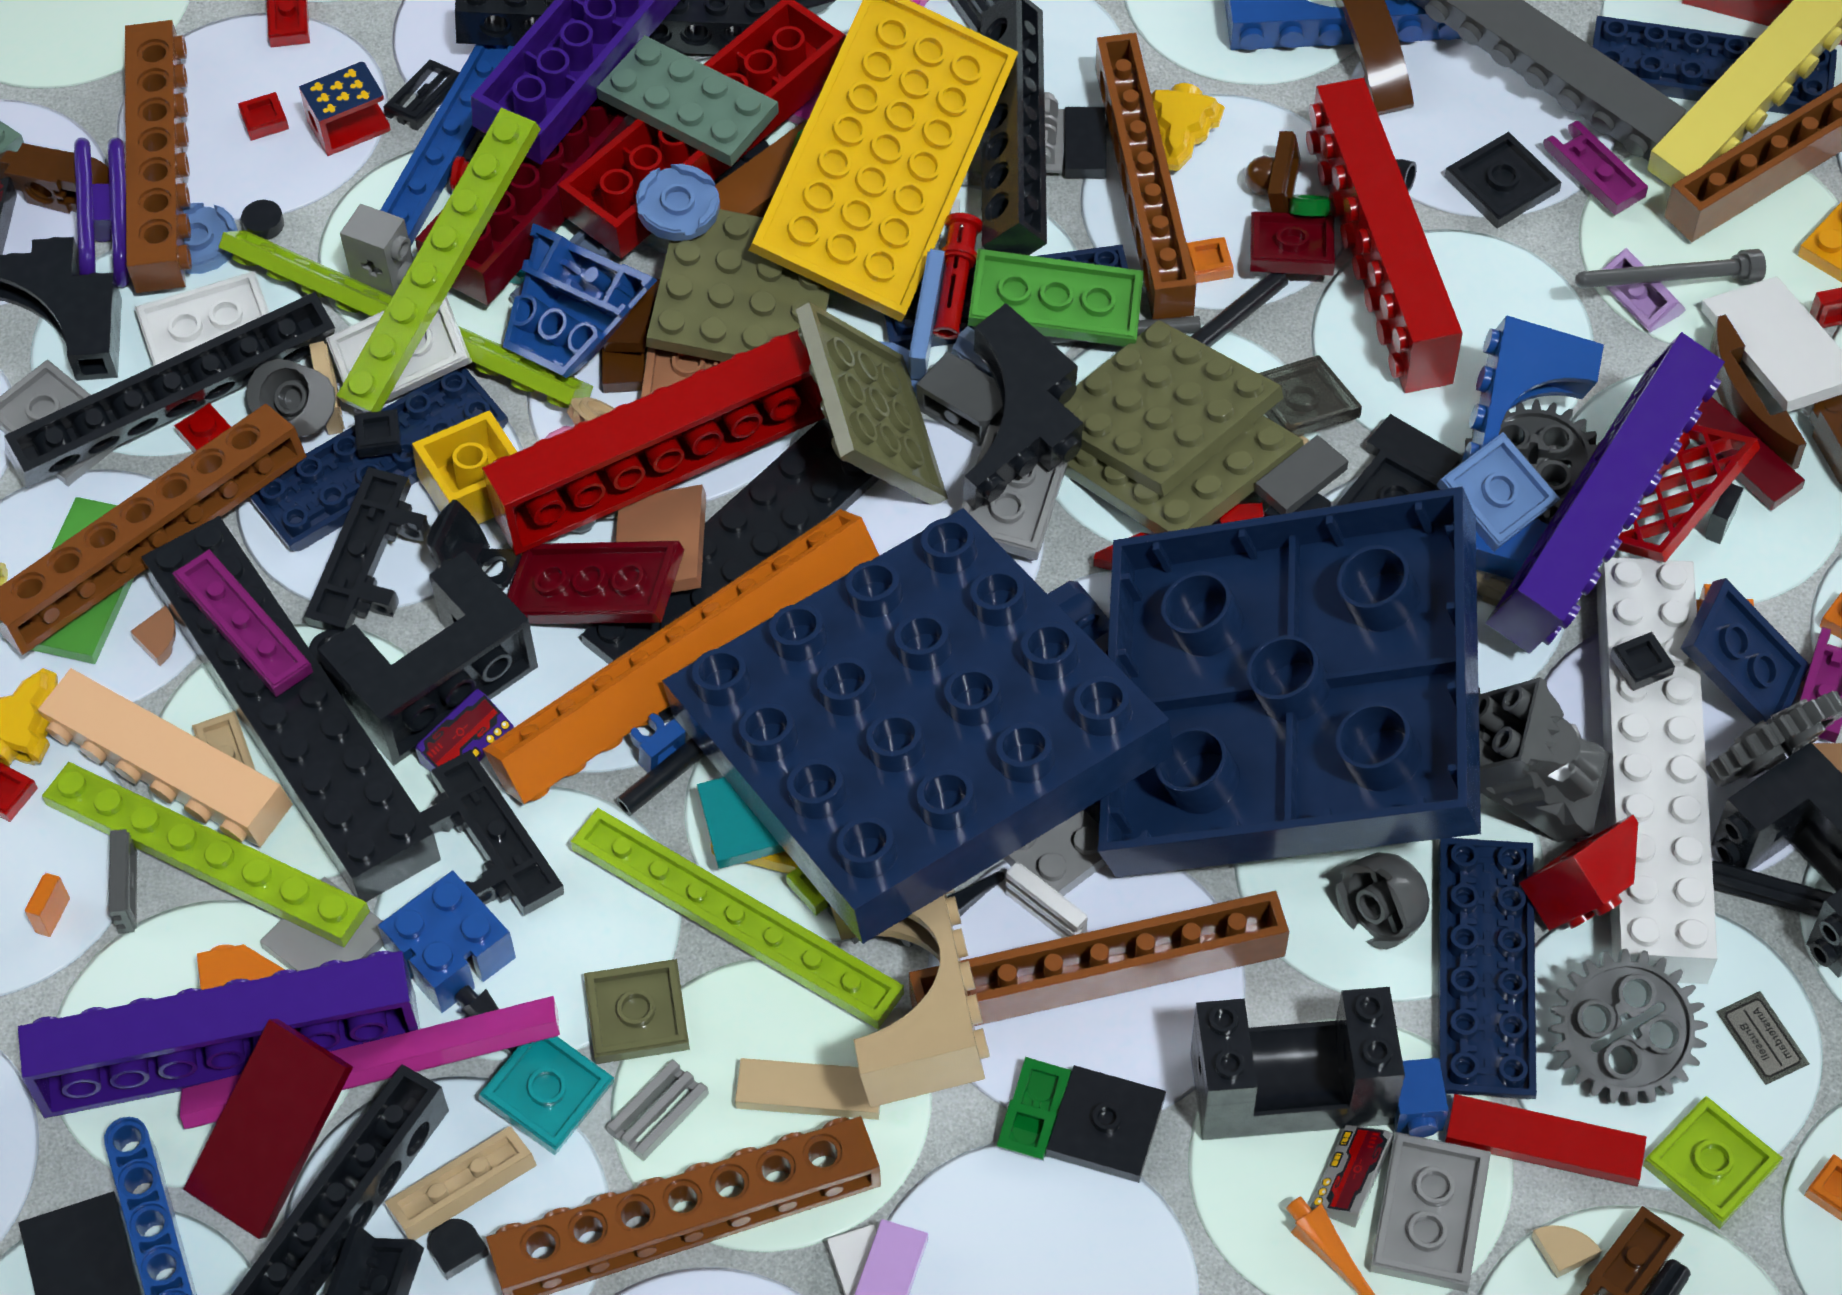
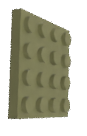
(723, 297)
(870, 405)
(1167, 406)
(1205, 493)

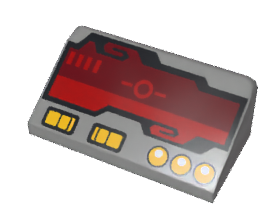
(1352, 1173)

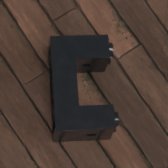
(481, 648)
(1799, 807)
(1296, 1073)

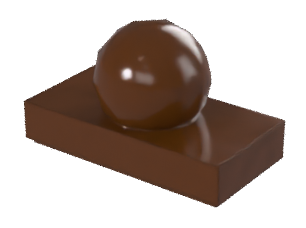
(1276, 174)

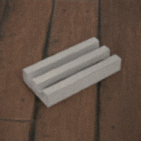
(624, 1119)

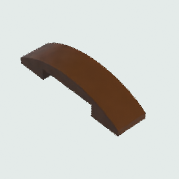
(1379, 54)
(1744, 403)

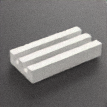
(1044, 902)

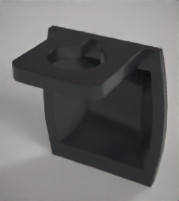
(457, 532)

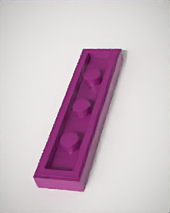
(242, 623)

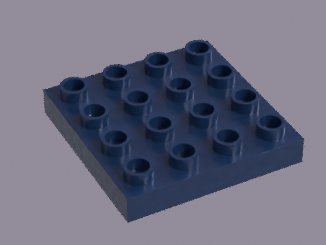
(1305, 682)
(917, 722)

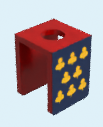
(344, 108)

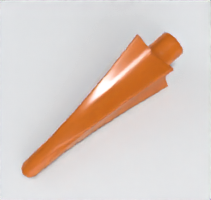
(1319, 1235)

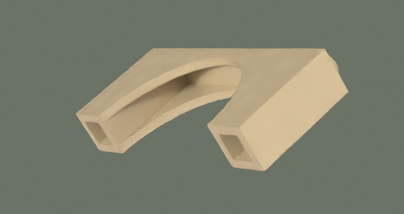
(937, 1039)

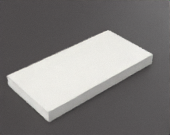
(1781, 342)

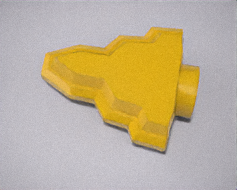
(1184, 120)
(21, 724)

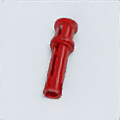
(959, 258)

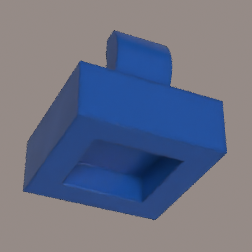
(661, 744)

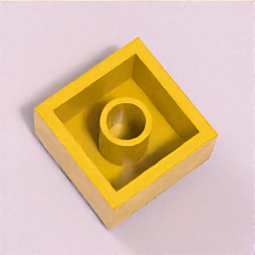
(453, 461)

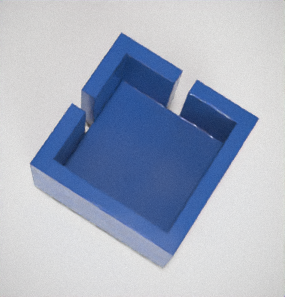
(442, 931)

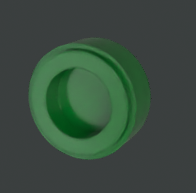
(1309, 205)

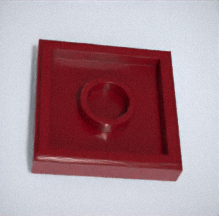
(1292, 243)

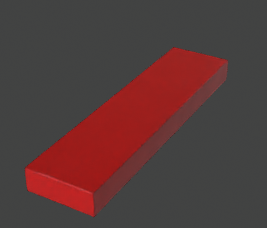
(1546, 1140)

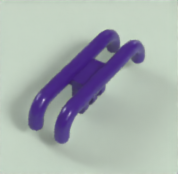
(101, 208)

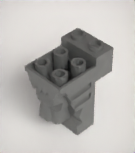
(1538, 761)

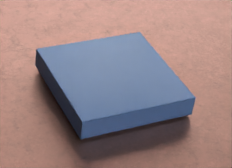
(1501, 490)

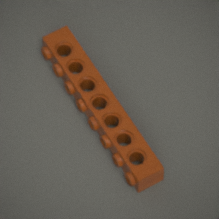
(156, 157)
(1145, 177)
(111, 547)
(672, 1232)

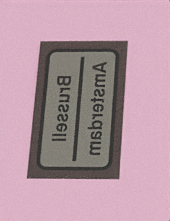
(1763, 1037)

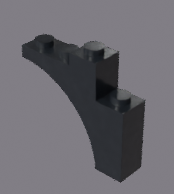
(77, 306)
(1033, 388)

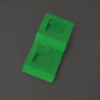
(1034, 1108)

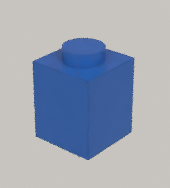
(1422, 1100)

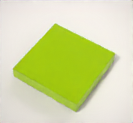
(1712, 1162)

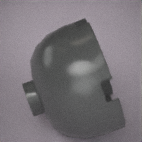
(1384, 897)

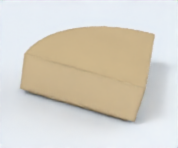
(1565, 1248)

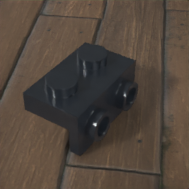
(375, 1265)

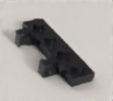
(348, 579)
(513, 860)

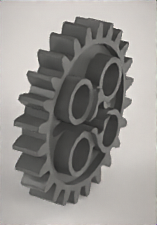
(1538, 429)
(1767, 744)
(1650, 1064)

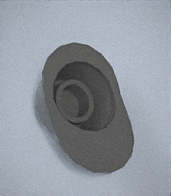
(294, 392)

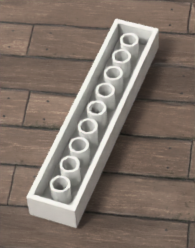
(1658, 770)

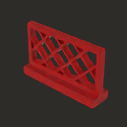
(1701, 497)

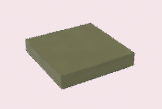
(636, 1011)

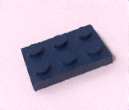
(1744, 653)

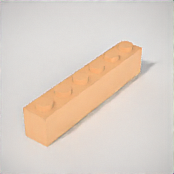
(165, 758)

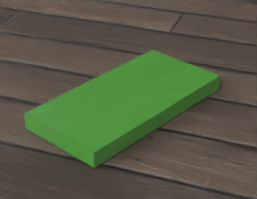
(1059, 296)
(87, 633)

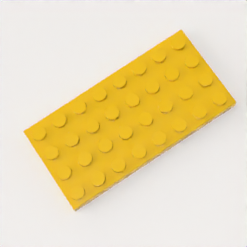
(884, 153)

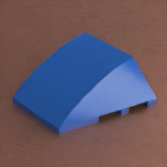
(569, 303)

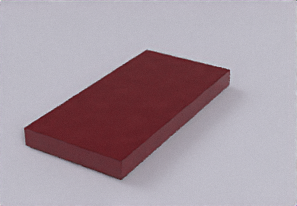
(596, 582)
(268, 1128)

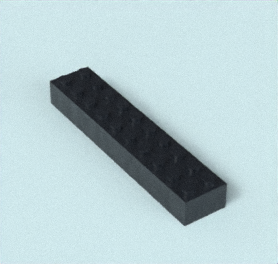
(304, 732)

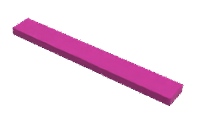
(414, 1049)

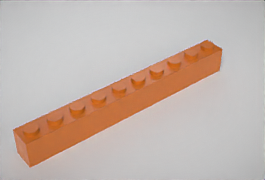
(631, 688)

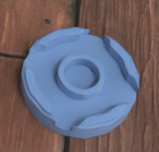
(677, 202)
(205, 243)

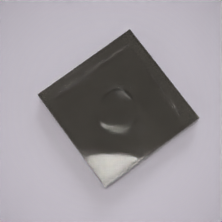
(1311, 397)

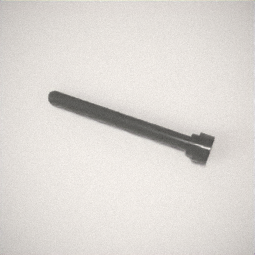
(1746, 265)

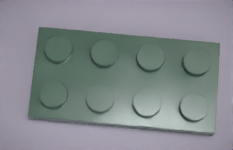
(688, 100)

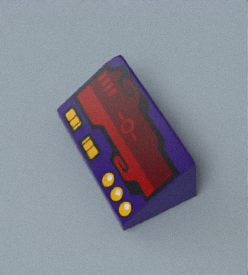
(466, 728)

